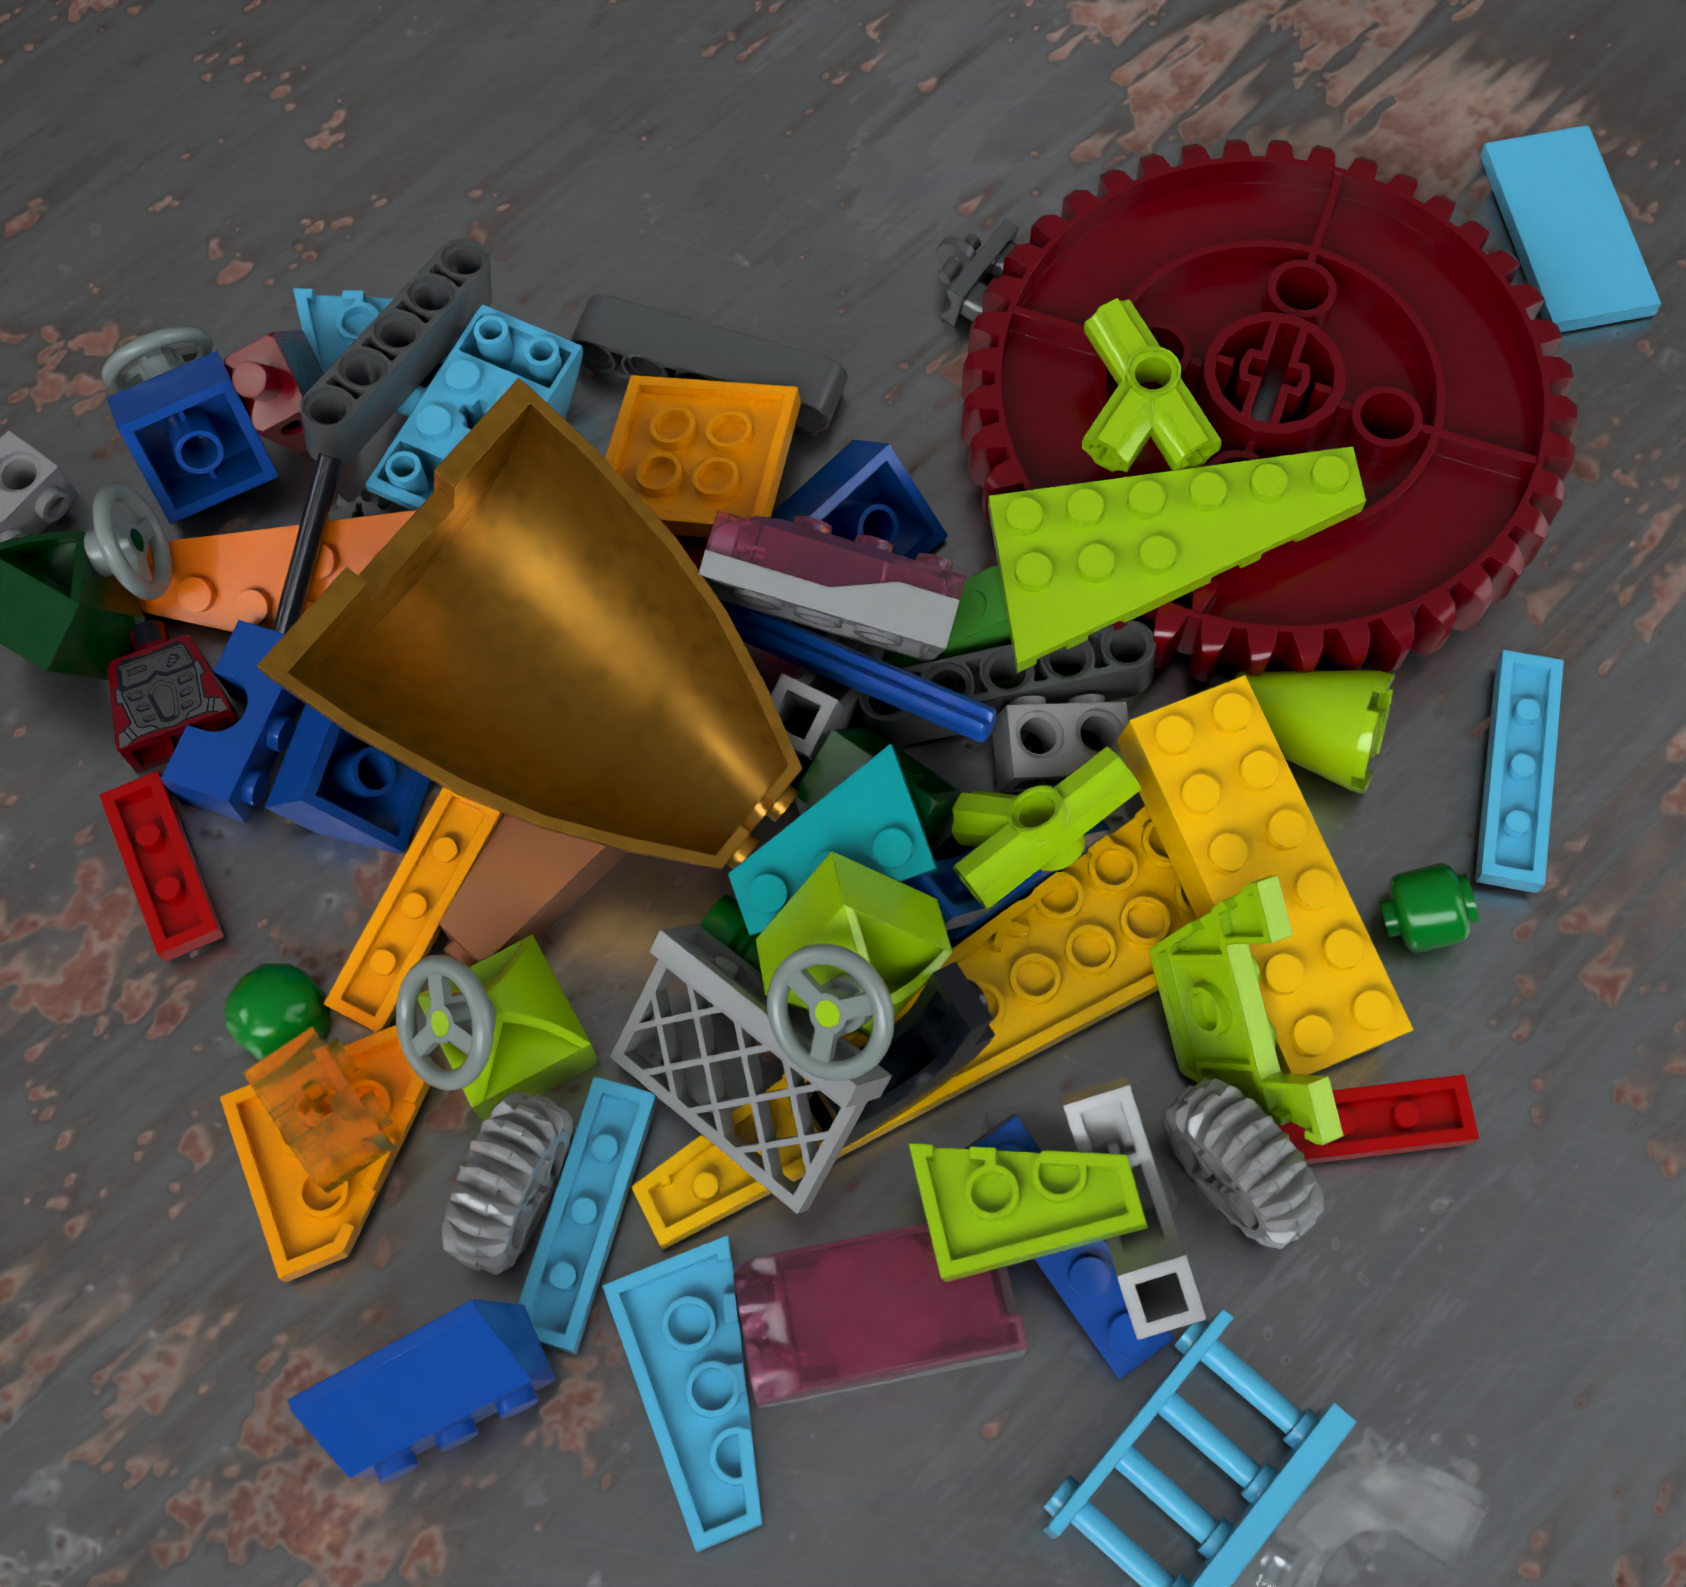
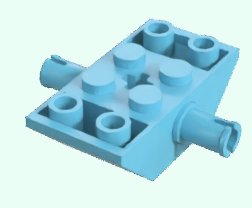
(471, 380)

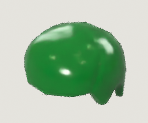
(274, 1007)

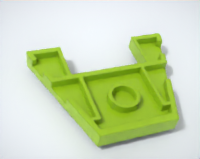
(1219, 1012)

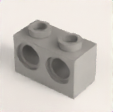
(37, 506)
(1059, 732)

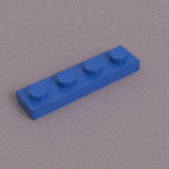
(1085, 1277)

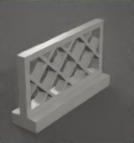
(738, 991)

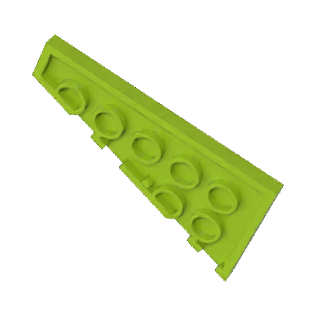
(1133, 543)

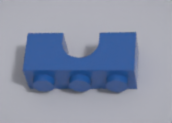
(231, 767)

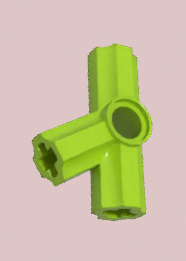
(1139, 413)
(1037, 827)

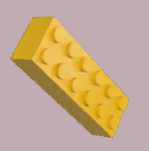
(1237, 817)

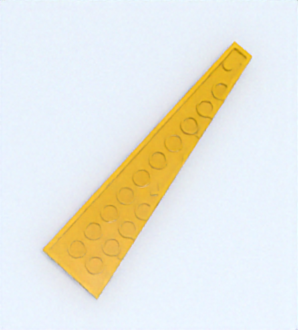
(1046, 973)

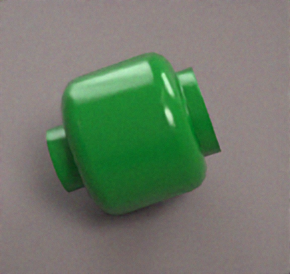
(1429, 907)

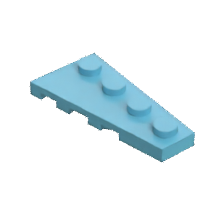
(690, 1372)

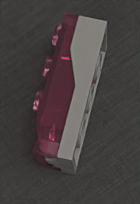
(834, 582)
(868, 1316)

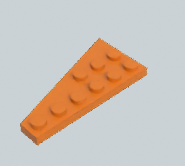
(244, 572)

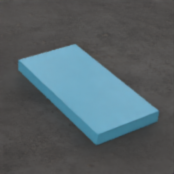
(1569, 228)

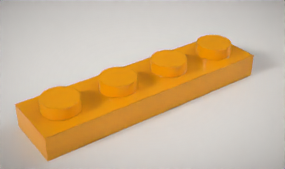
(411, 909)

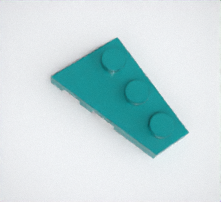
(862, 819)

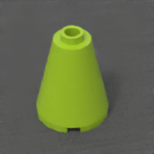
(1327, 719)

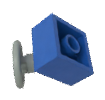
(184, 421)

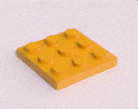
(703, 447)

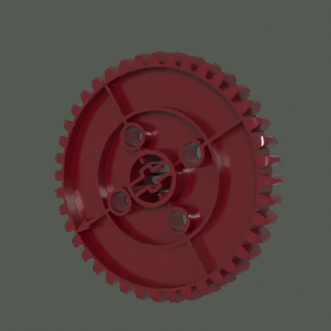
(1359, 318)

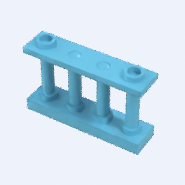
(1268, 1490)

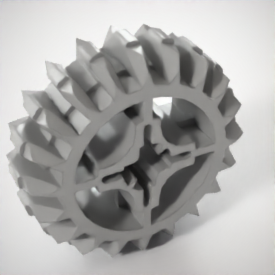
(1243, 1163)
(507, 1182)

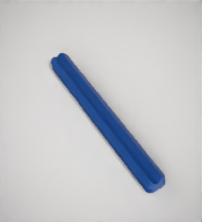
(864, 673)

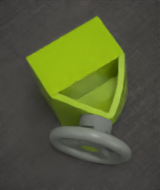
(852, 957)
(497, 1024)

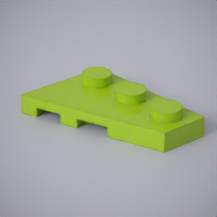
(1020, 1206)

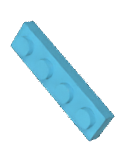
(1520, 772)
(586, 1212)

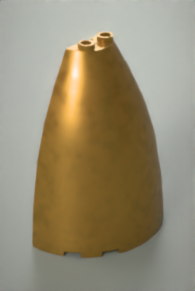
(550, 654)

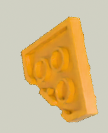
(298, 1218)

